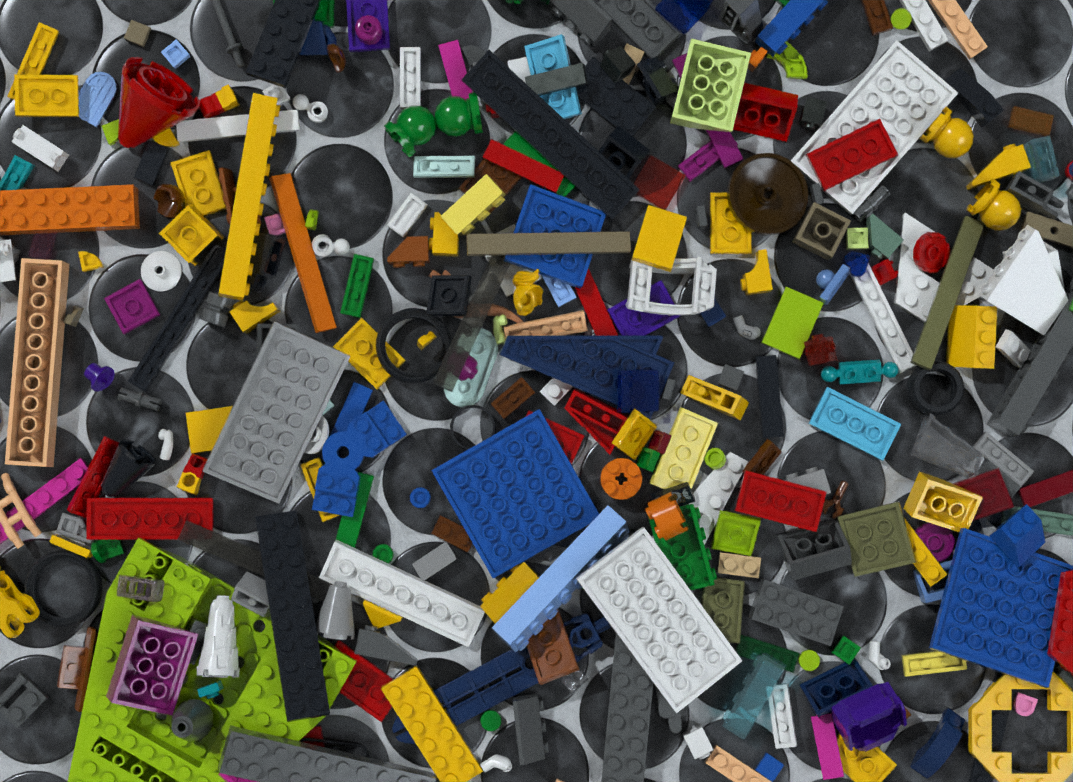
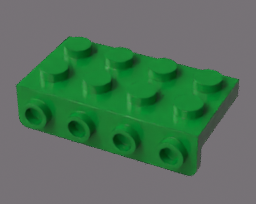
(688, 551)

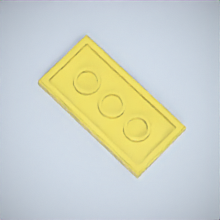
(684, 451)

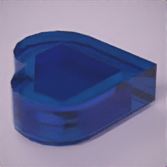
(857, 263)

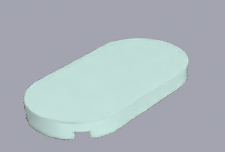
(471, 391)

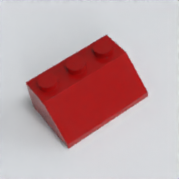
(766, 112)

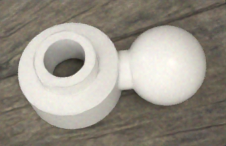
(301, 102)
(340, 246)

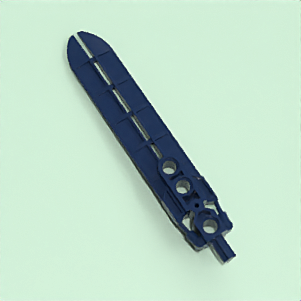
(509, 685)

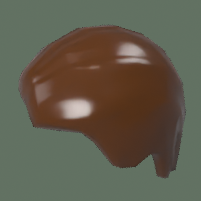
(170, 200)

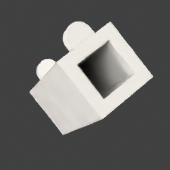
(39, 147)

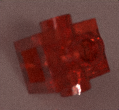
(820, 350)

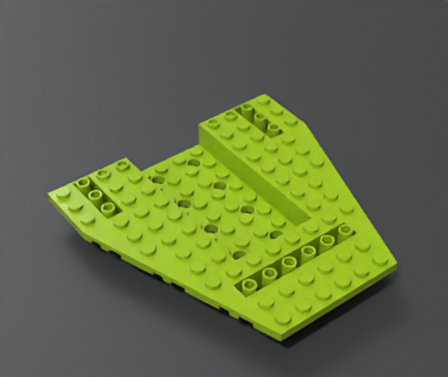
(136, 745)

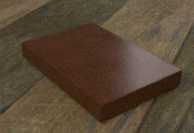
(505, 179)

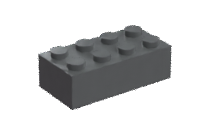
(795, 612)

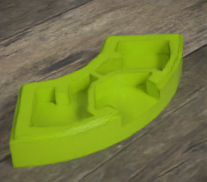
(791, 62)

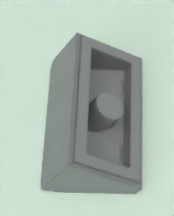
(434, 561)

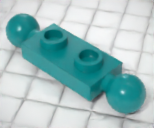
(859, 371)

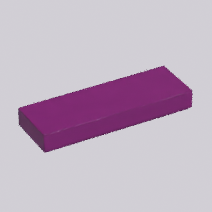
(699, 161)

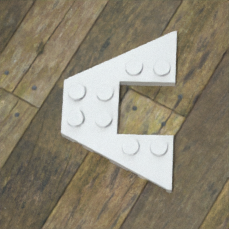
(916, 289)

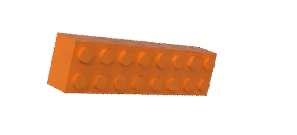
(69, 209)

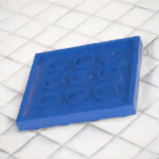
(554, 213)

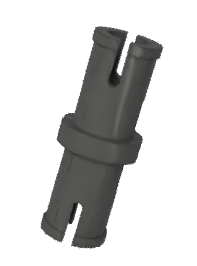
(871, 203)
(139, 399)

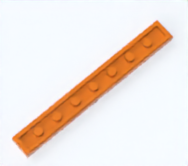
(302, 252)

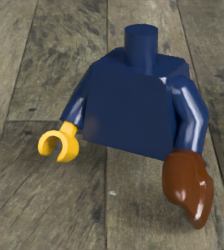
(322, 41)

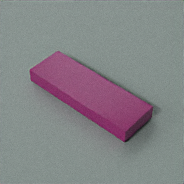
(454, 68)
(827, 746)

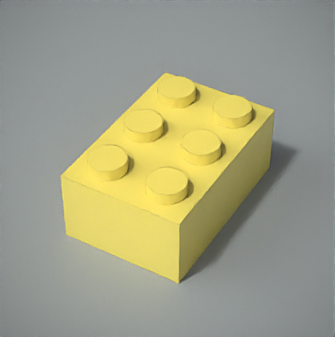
(474, 206)

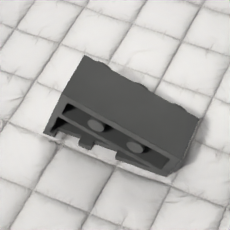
(742, 18)

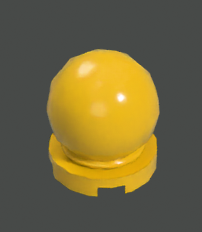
(949, 135)
(996, 207)

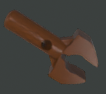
(836, 500)

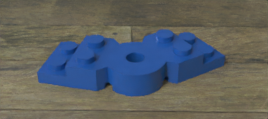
(338, 479)

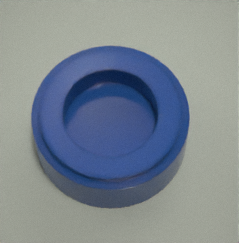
(420, 497)

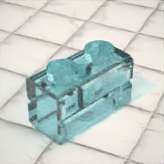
(1041, 159)

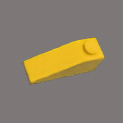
(1002, 166)
(715, 397)

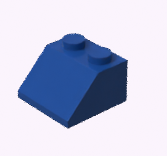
(1020, 535)

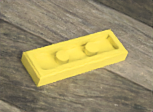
(931, 663)

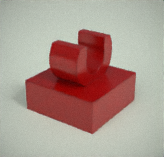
(884, 271)

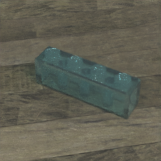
(754, 695)

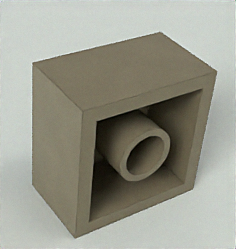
(821, 231)

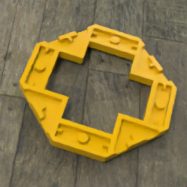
(999, 763)

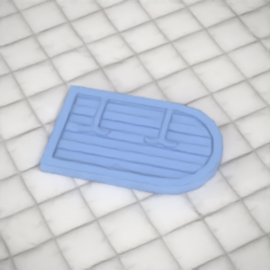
(96, 97)

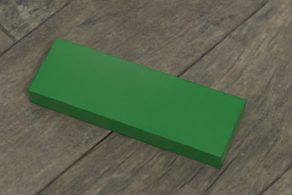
(357, 285)

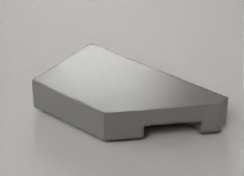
(73, 527)

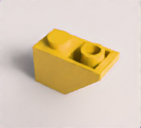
(444, 239)

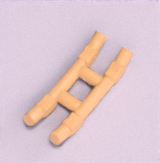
(22, 513)

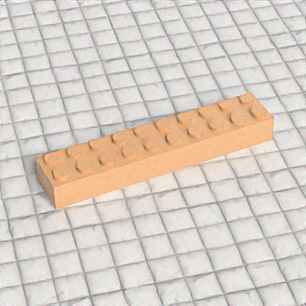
(37, 362)

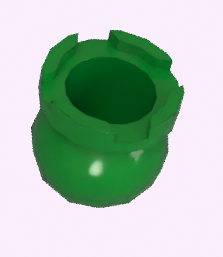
(458, 115)
(413, 128)

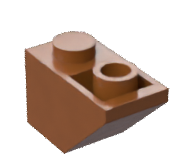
(411, 251)

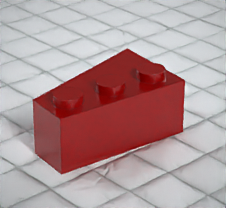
(596, 417)

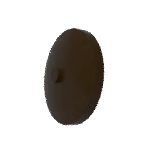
(767, 194)

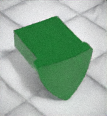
(106, 549)

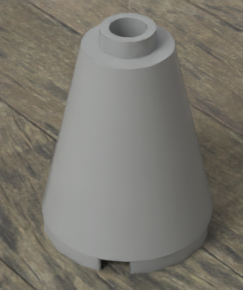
(337, 613)

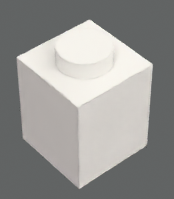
(698, 742)

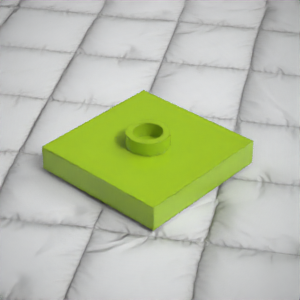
(735, 533)

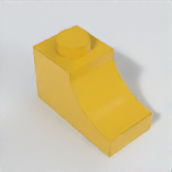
(759, 278)
(249, 316)

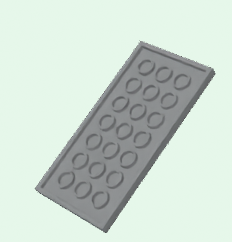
(276, 412)

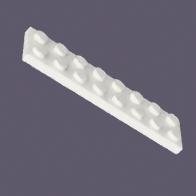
(403, 593)

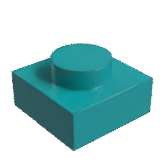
(210, 690)

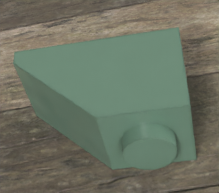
(881, 238)

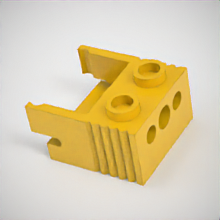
(190, 233)

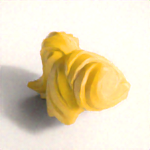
(526, 293)

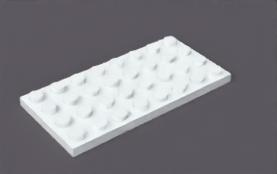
(901, 95)
(659, 619)

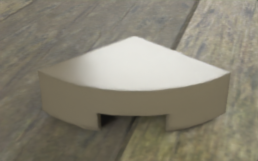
(72, 319)

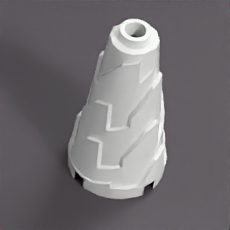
(219, 648)

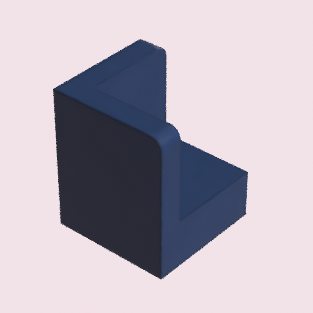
(713, 315)

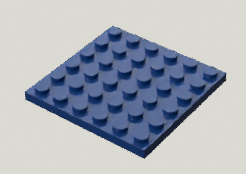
(516, 493)
(998, 610)

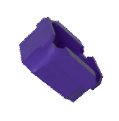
(869, 717)

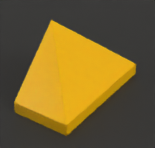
(380, 616)

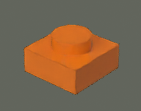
(756, 57)

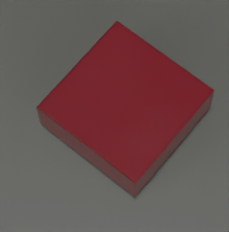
(659, 441)

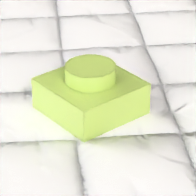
(857, 238)

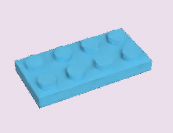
(548, 56)
(854, 423)

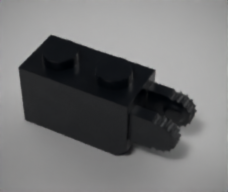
(265, 261)

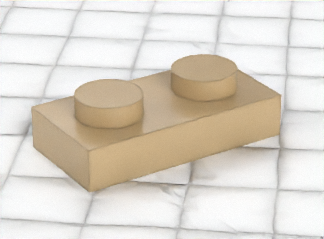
(739, 565)

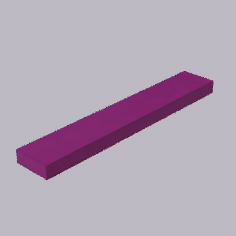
(722, 141)

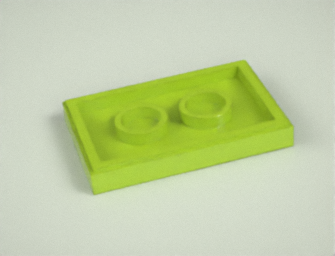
(792, 322)

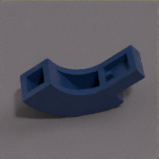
(940, 745)

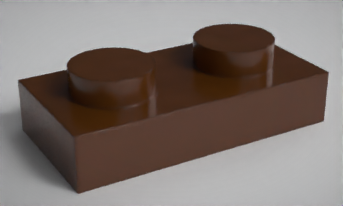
(512, 398)
(763, 458)
(452, 533)

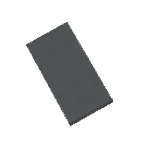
(642, 24)

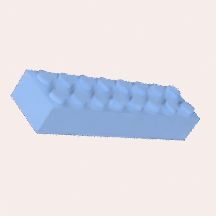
(559, 580)

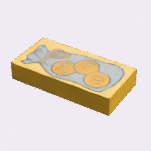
(71, 545)

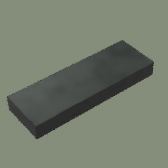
(557, 79)

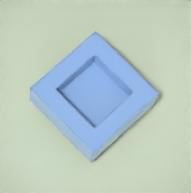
(175, 54)

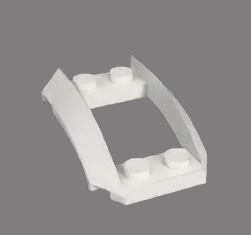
(702, 294)

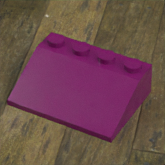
(151, 665)

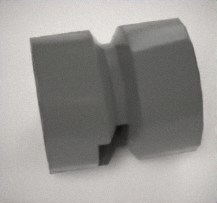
(216, 309)

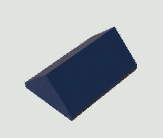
(833, 686)

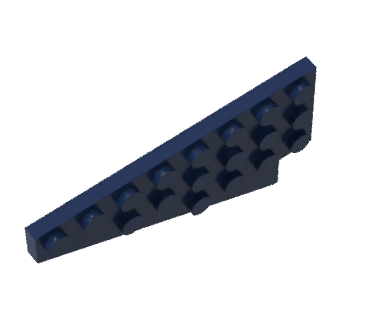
(590, 360)

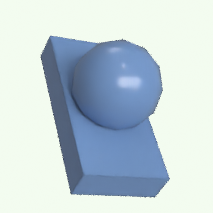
(831, 282)

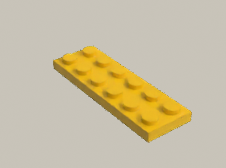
(431, 727)

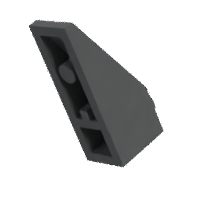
(379, 645)

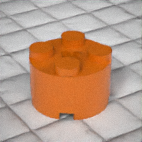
(630, 472)
(666, 516)

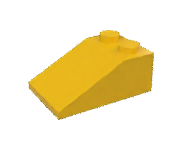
(942, 503)

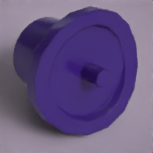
(99, 376)

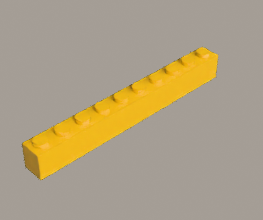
(248, 196)

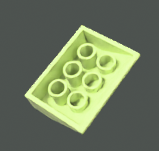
(710, 87)

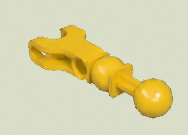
(13, 607)

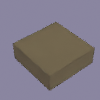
(137, 33)

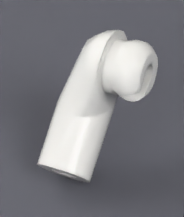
(167, 447)
(876, 657)
(497, 761)

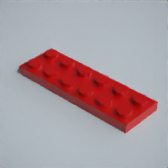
(145, 517)

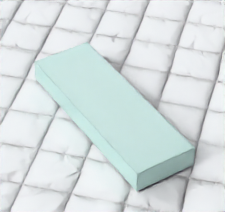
(444, 167)

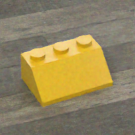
(972, 336)
(508, 591)

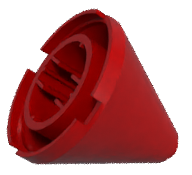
(151, 101)

